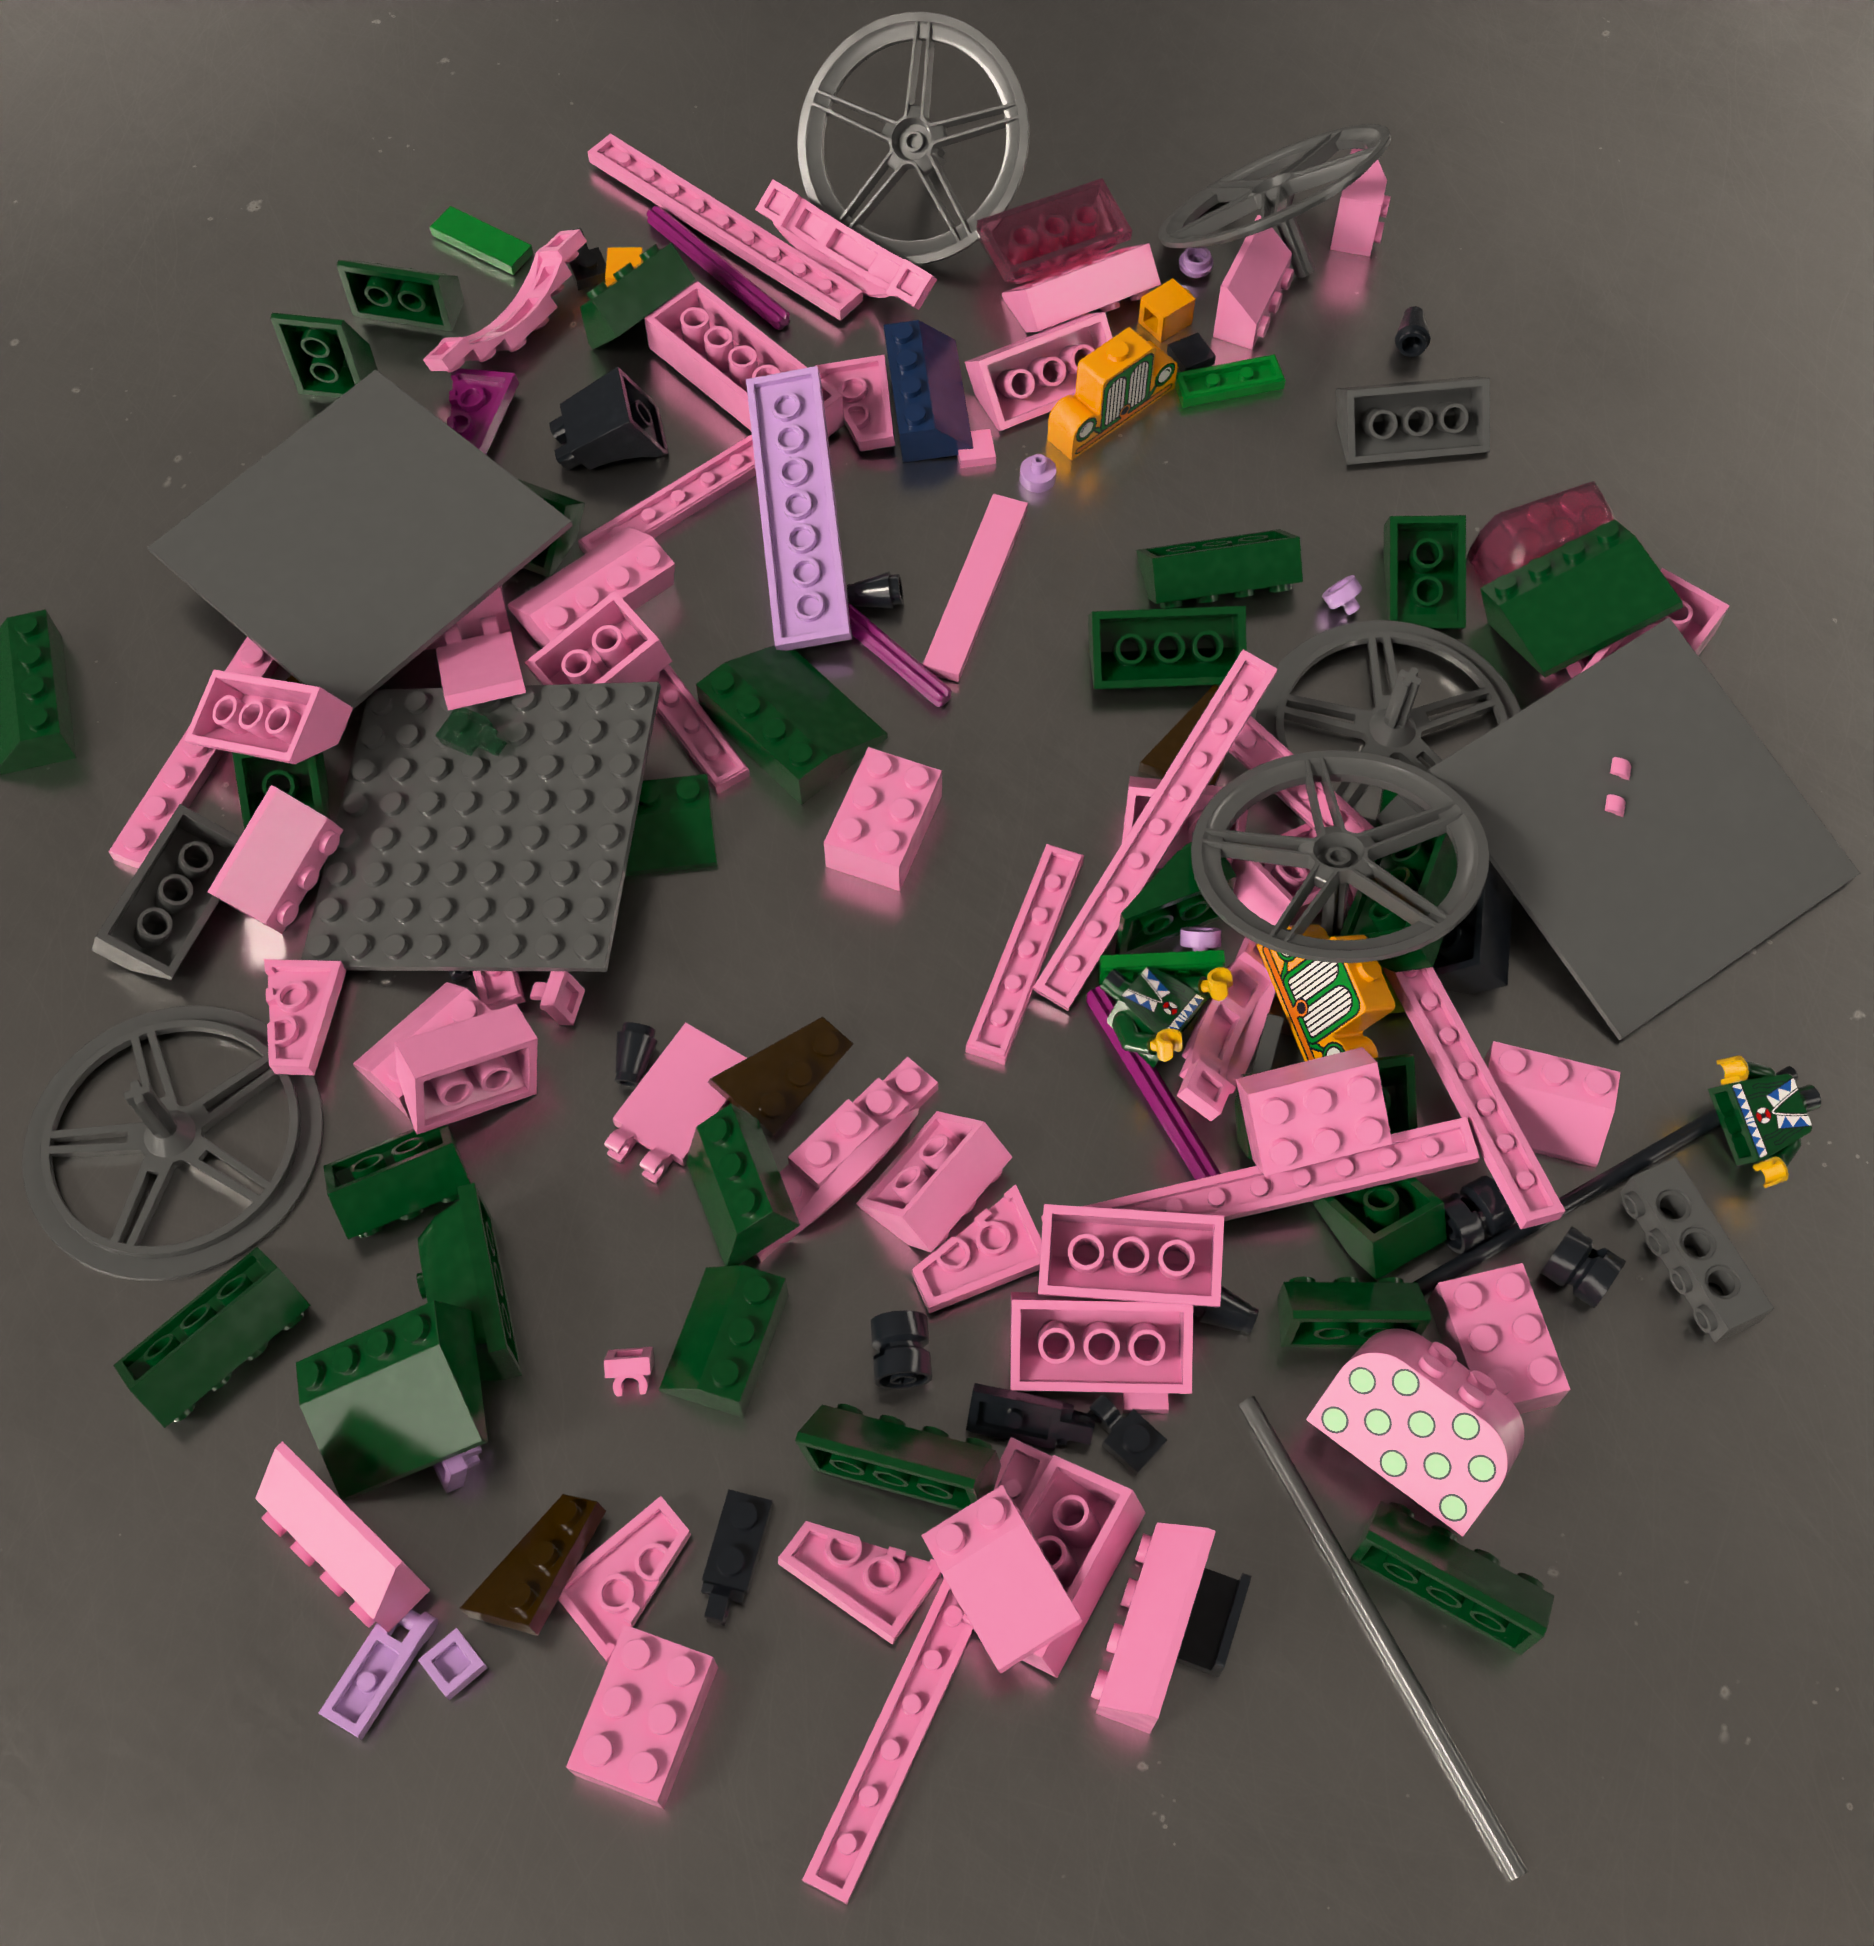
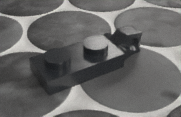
(1027, 1418)
(734, 1552)

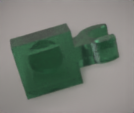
(468, 730)

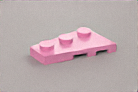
(865, 399)
(300, 1011)
(986, 1254)
(623, 1574)
(862, 1579)

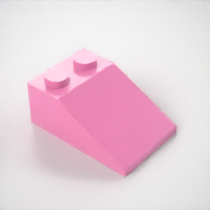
(1359, 213)
(1271, 887)
(1001, 1579)

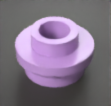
(1196, 262)

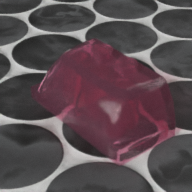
(1053, 232)
(1536, 529)

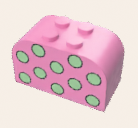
(1423, 1424)

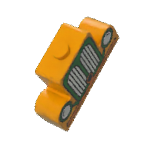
(1110, 390)
(1328, 1001)

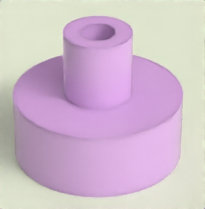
(1037, 473)
(1344, 594)
(1200, 938)

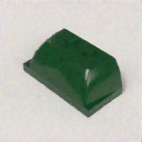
(465, 1271)

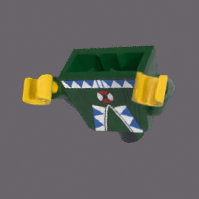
(1159, 1008)
(1763, 1115)

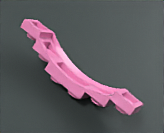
(843, 249)
(522, 316)
(1227, 1035)
(851, 1144)

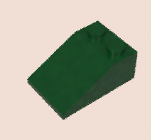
(323, 354)
(1426, 570)
(302, 781)
(1167, 905)
(1385, 1223)

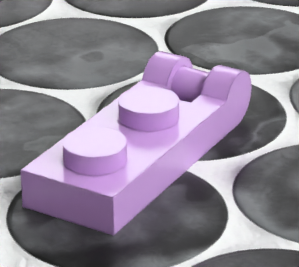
(376, 1673)

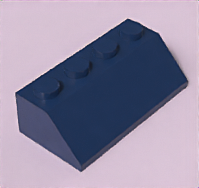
(927, 391)

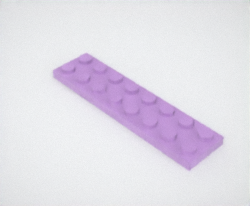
(798, 509)

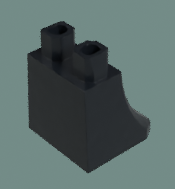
(608, 424)

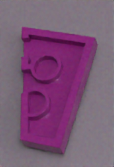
(480, 403)

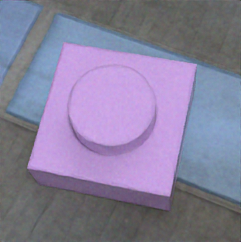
(452, 1663)

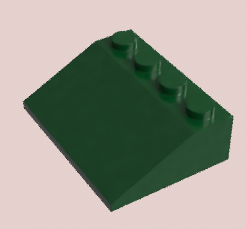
(1579, 598)
(788, 719)
(395, 1398)

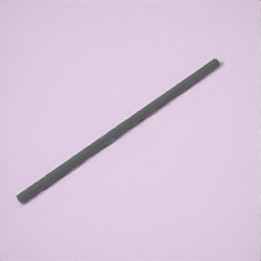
(1385, 1642)

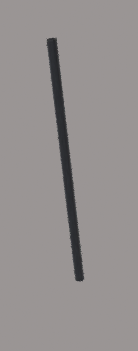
(1578, 1196)

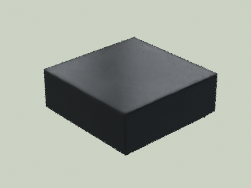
(1191, 353)

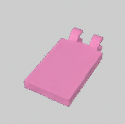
(479, 666)
(672, 1102)

